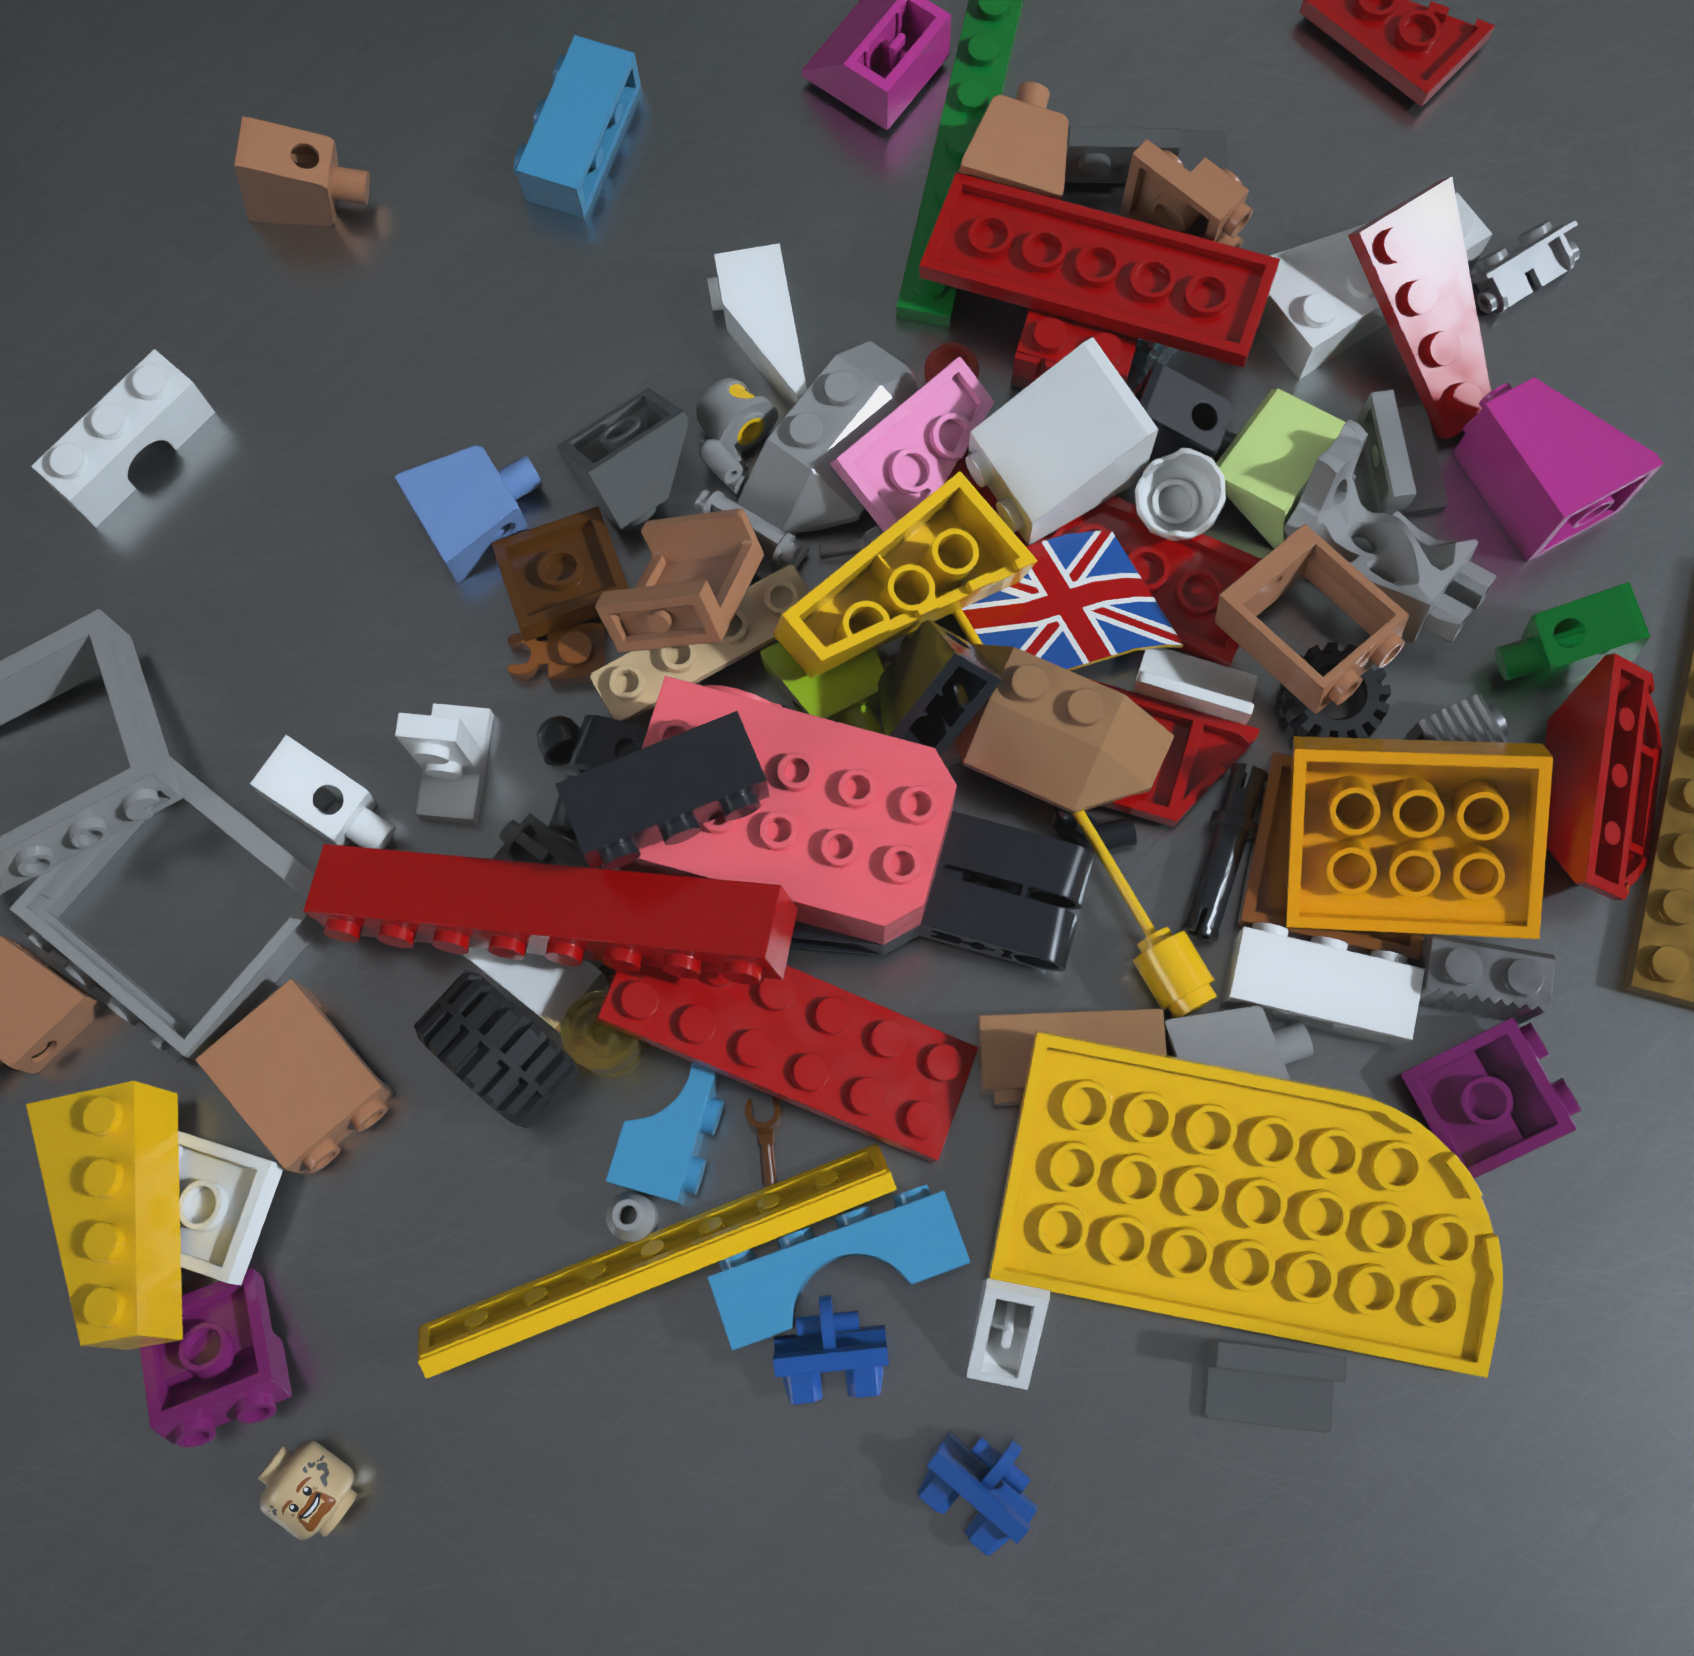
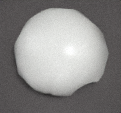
(1180, 495)

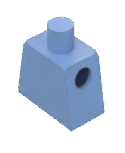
(468, 504)

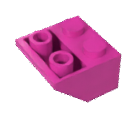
(882, 56)

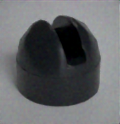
(557, 739)

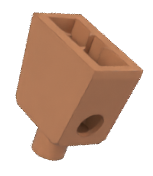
(1020, 143)
(293, 175)
(38, 1008)

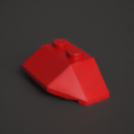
(1605, 777)

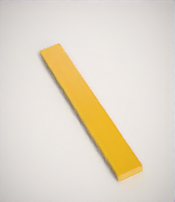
(652, 1260)

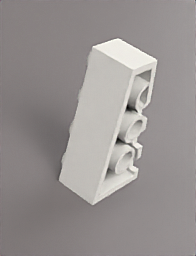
(1324, 298)

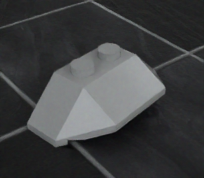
(793, 474)

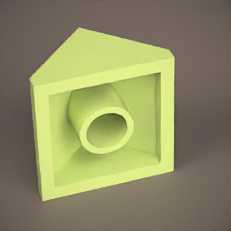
(1274, 460)

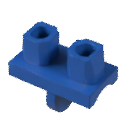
(827, 1345)
(985, 1481)

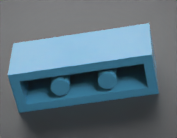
(577, 126)

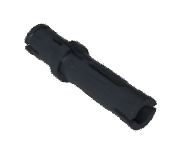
(1232, 828)

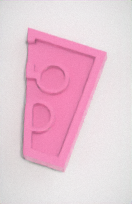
(915, 445)

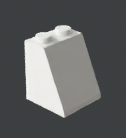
(1062, 444)

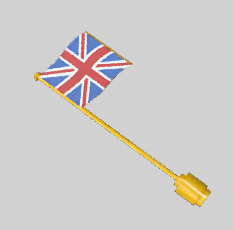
(1075, 611)

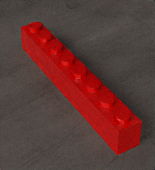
(554, 912)

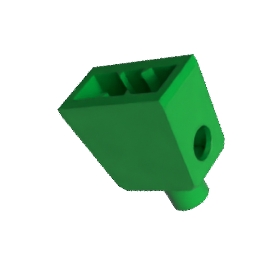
(1573, 637)

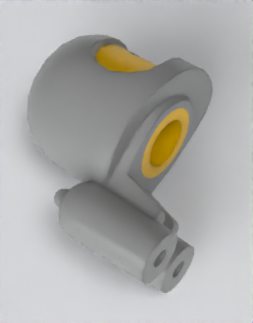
(735, 424)

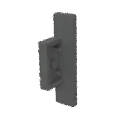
(1106, 152)

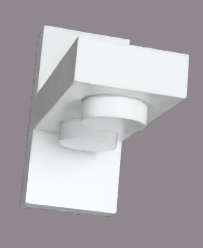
(453, 755)

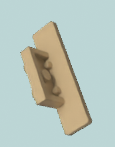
(635, 679)

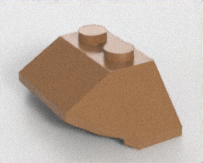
(1061, 735)

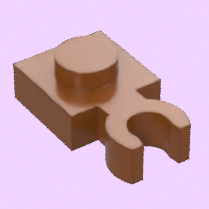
(567, 655)

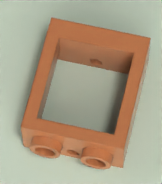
(1311, 557)

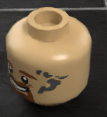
(306, 1490)

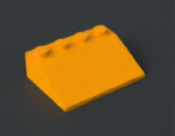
(1418, 836)

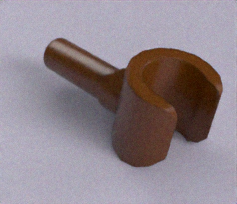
(765, 1139)

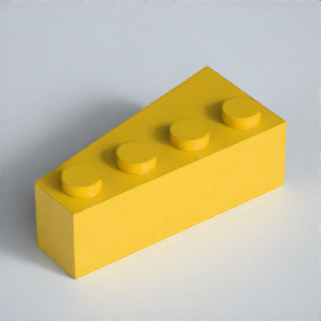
(916, 571)
(115, 1209)

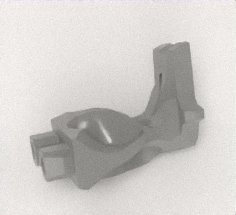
(1407, 563)

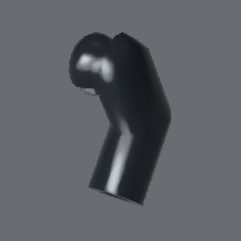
(1114, 833)

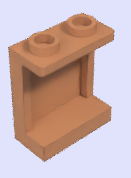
(690, 584)
(295, 1079)

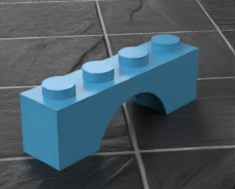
(662, 1150)
(762, 1294)

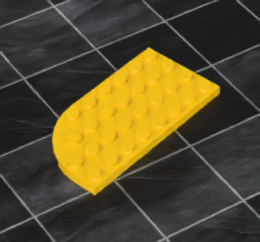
(1246, 1206)

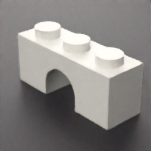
(94, 456)

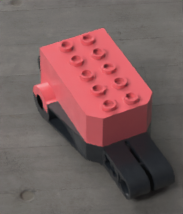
(858, 836)

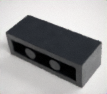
(664, 792)

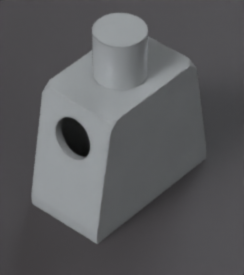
(1238, 1041)

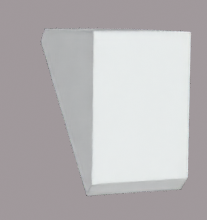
(1007, 1333)

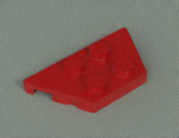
(1195, 761)

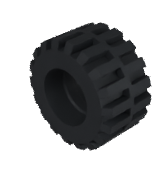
(496, 1049)

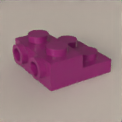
(1493, 1097)
(222, 1367)

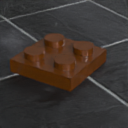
(559, 572)

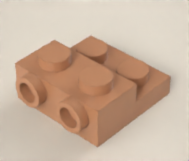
(1198, 202)

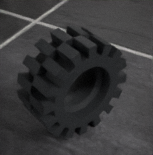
(1368, 701)

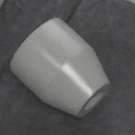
(645, 1221)

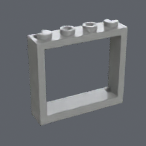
(87, 820)
(56, 890)

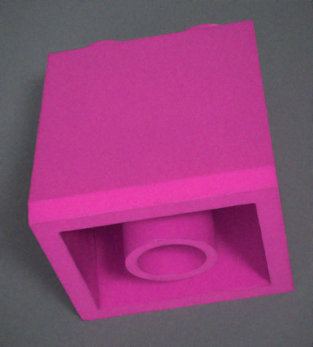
(1549, 465)

